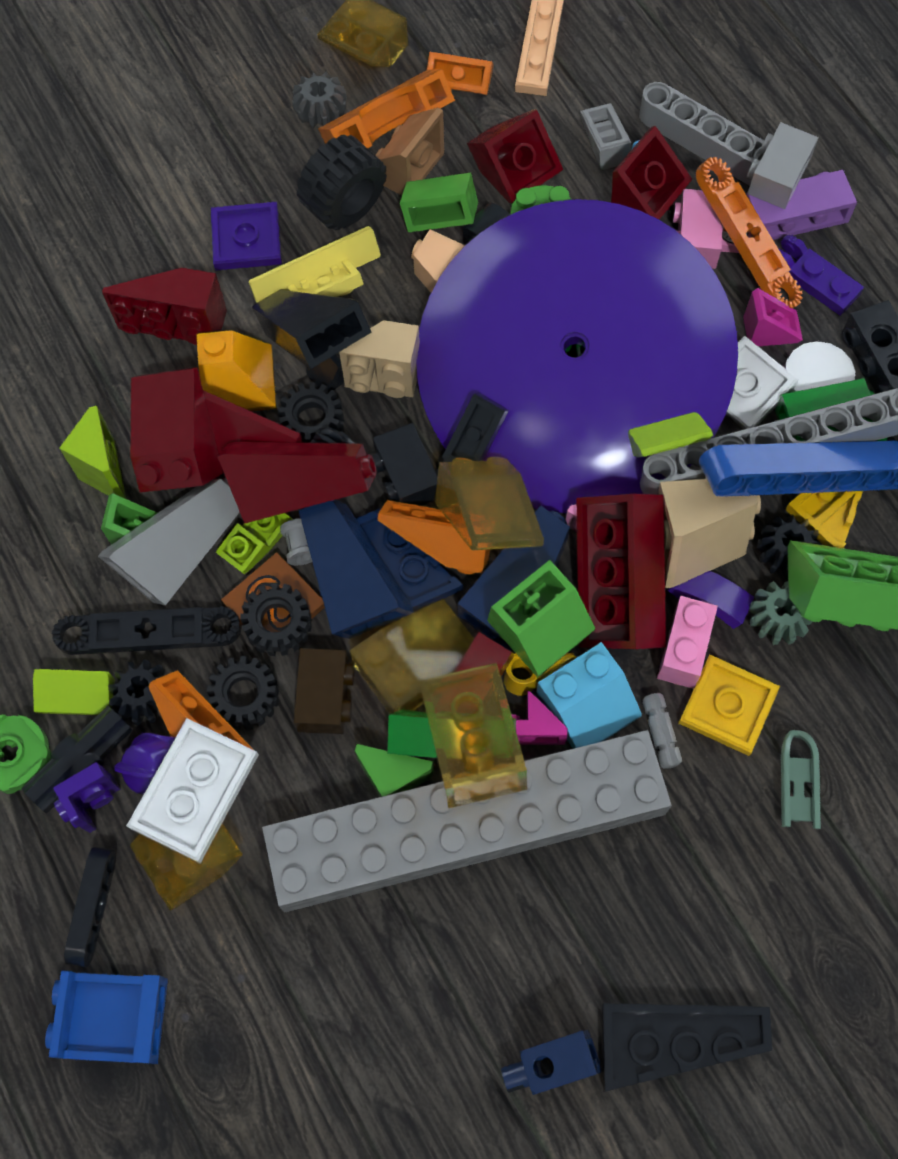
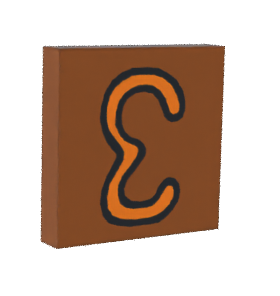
(273, 571)

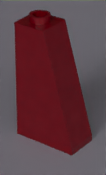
(292, 476)

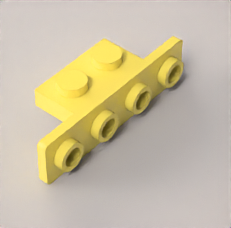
(323, 271)

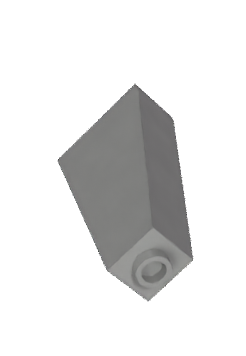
(174, 541)

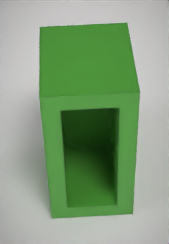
(439, 202)

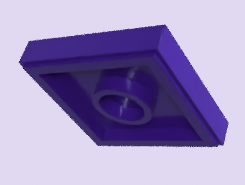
(246, 236)

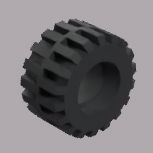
(341, 182)

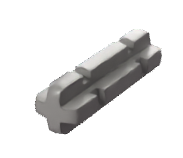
(662, 730)

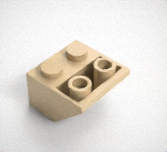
(383, 360)

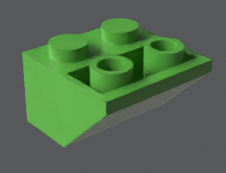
(542, 618)

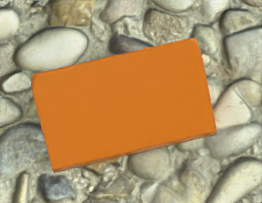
(463, 72)

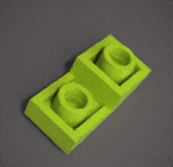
(251, 541)

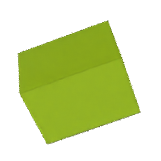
(93, 454)

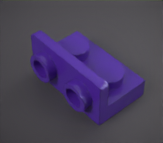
(86, 789)

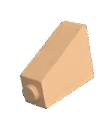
(433, 256)

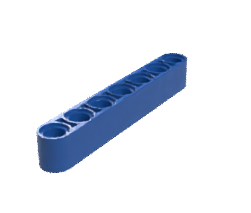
(800, 467)

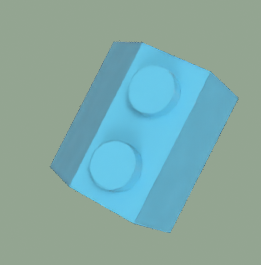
(590, 697)

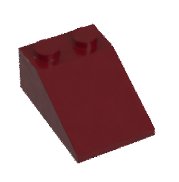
(171, 432)

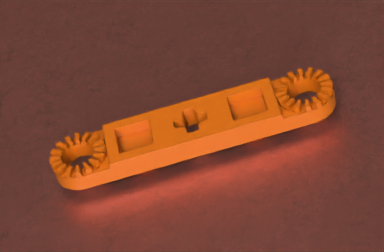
(740, 218)

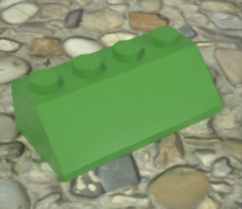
(843, 585)

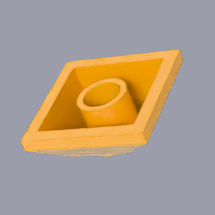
(237, 369)

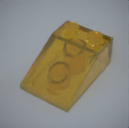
(487, 504)
(410, 651)
(473, 735)

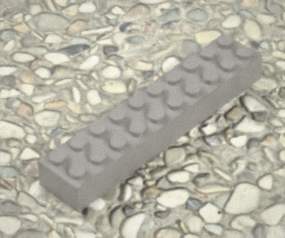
(419, 836)

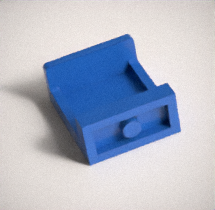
(107, 1017)

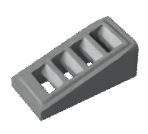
(607, 138)

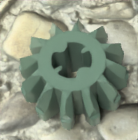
(765, 612)

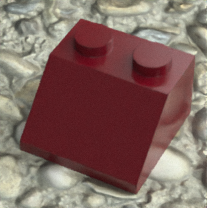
(649, 176)

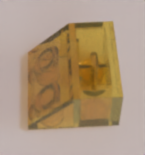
(367, 32)
(180, 877)

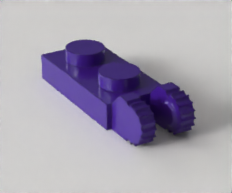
(819, 276)

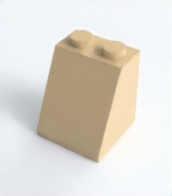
(703, 528)

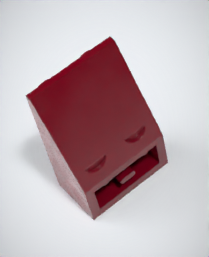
(168, 304)

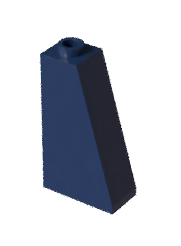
(511, 569)
(350, 573)

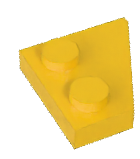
(828, 512)

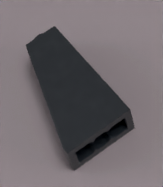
(311, 324)

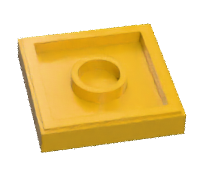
(729, 705)

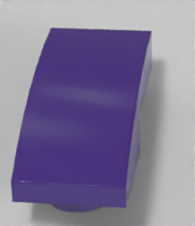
(714, 589)

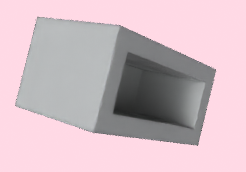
(782, 165)

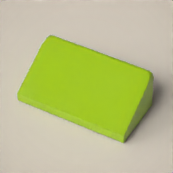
(668, 434)
(71, 691)

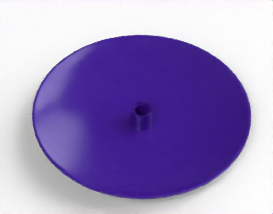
(590, 277)

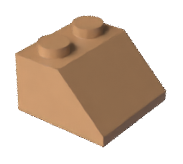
(413, 149)

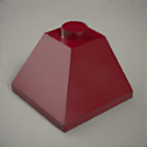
(516, 154)

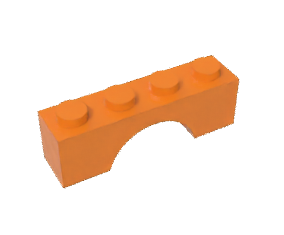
(391, 108)

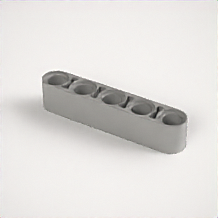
(699, 129)

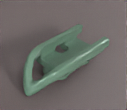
(800, 770)

